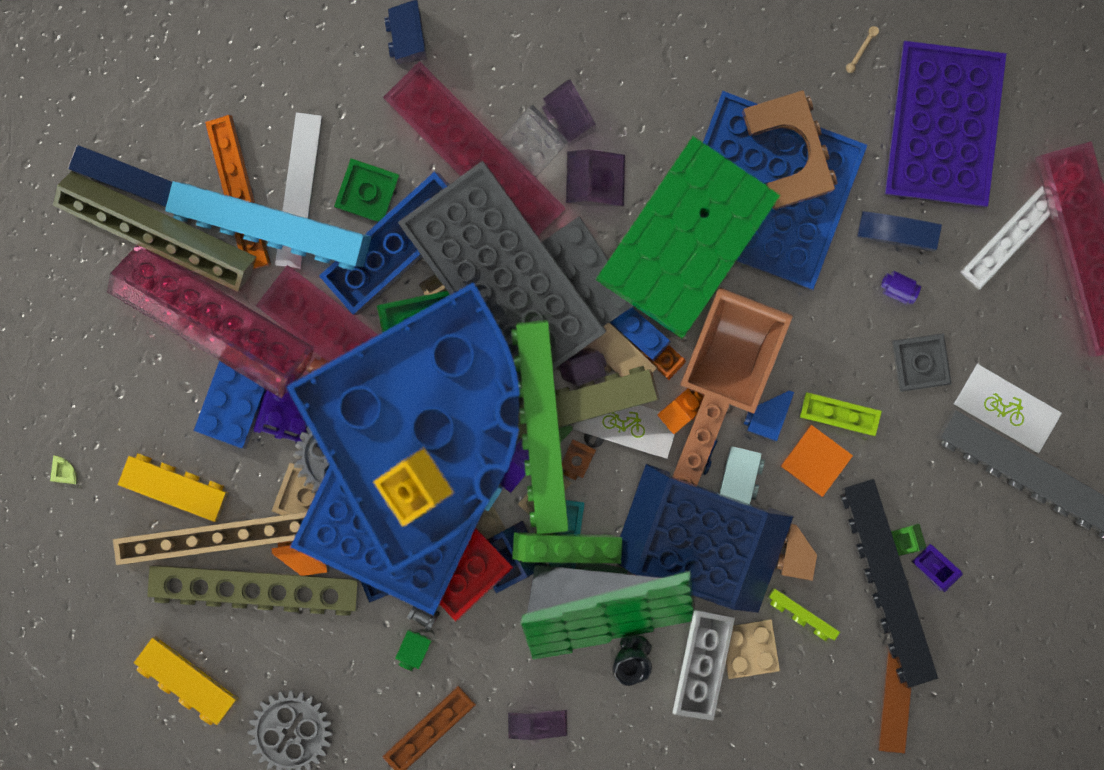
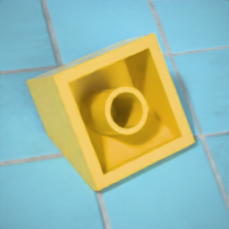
(413, 487)

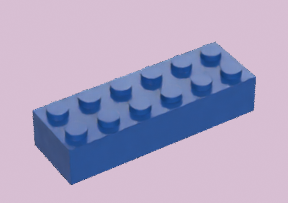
(388, 253)

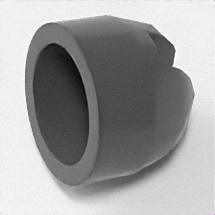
(599, 441)

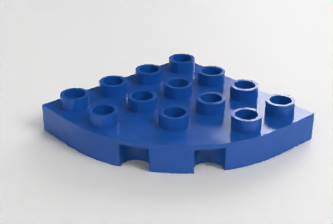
(423, 384)

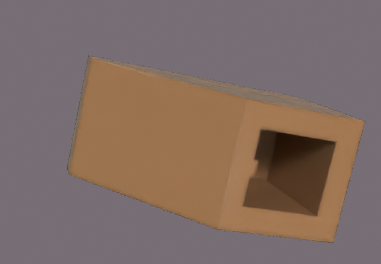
(798, 556)

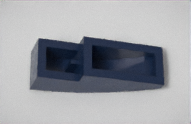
(899, 231)

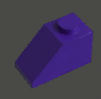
(516, 468)

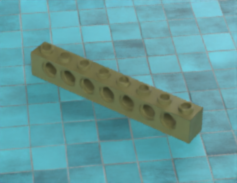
(161, 576)

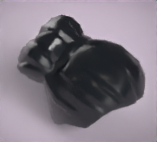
(632, 661)

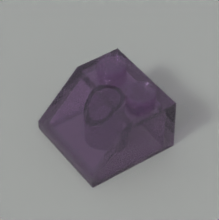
(568, 113)
(595, 178)

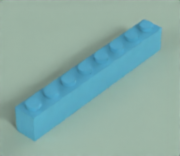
(269, 224)

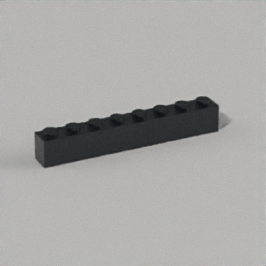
(889, 583)

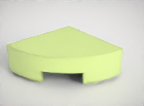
(63, 471)

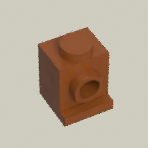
(584, 452)

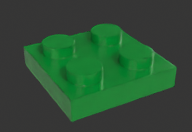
(366, 190)

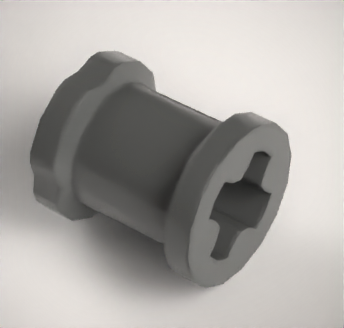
(423, 617)

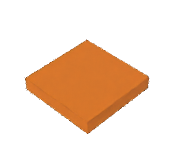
(816, 461)

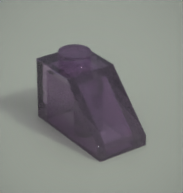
(583, 367)
(537, 724)

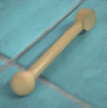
(873, 32)

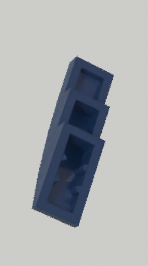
(120, 175)

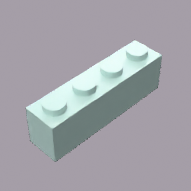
(741, 474)

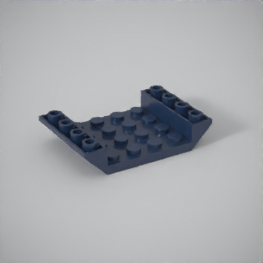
(715, 537)

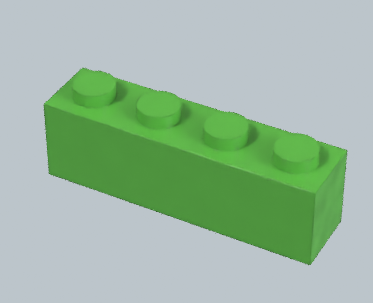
(567, 548)

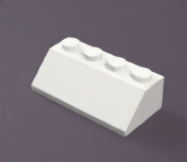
(703, 665)

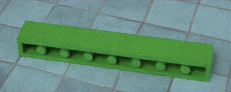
(541, 426)

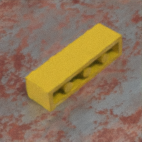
(173, 488)
(185, 680)

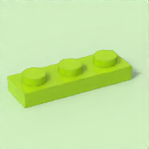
(840, 414)
(802, 615)

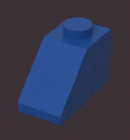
(769, 416)

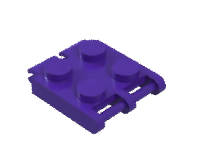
(280, 414)

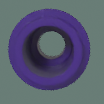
(900, 287)

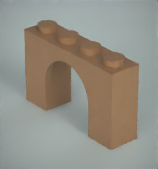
(794, 114)

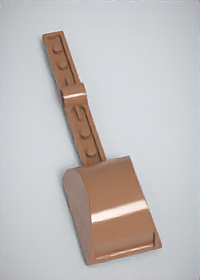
(729, 368)

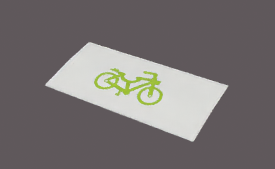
(1007, 408)
(631, 427)

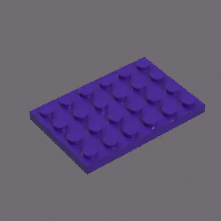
(945, 124)

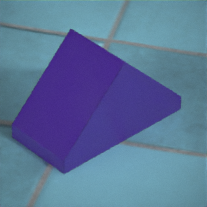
(937, 568)

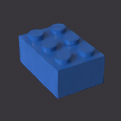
(230, 407)

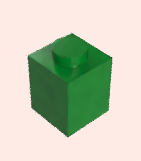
(413, 650)

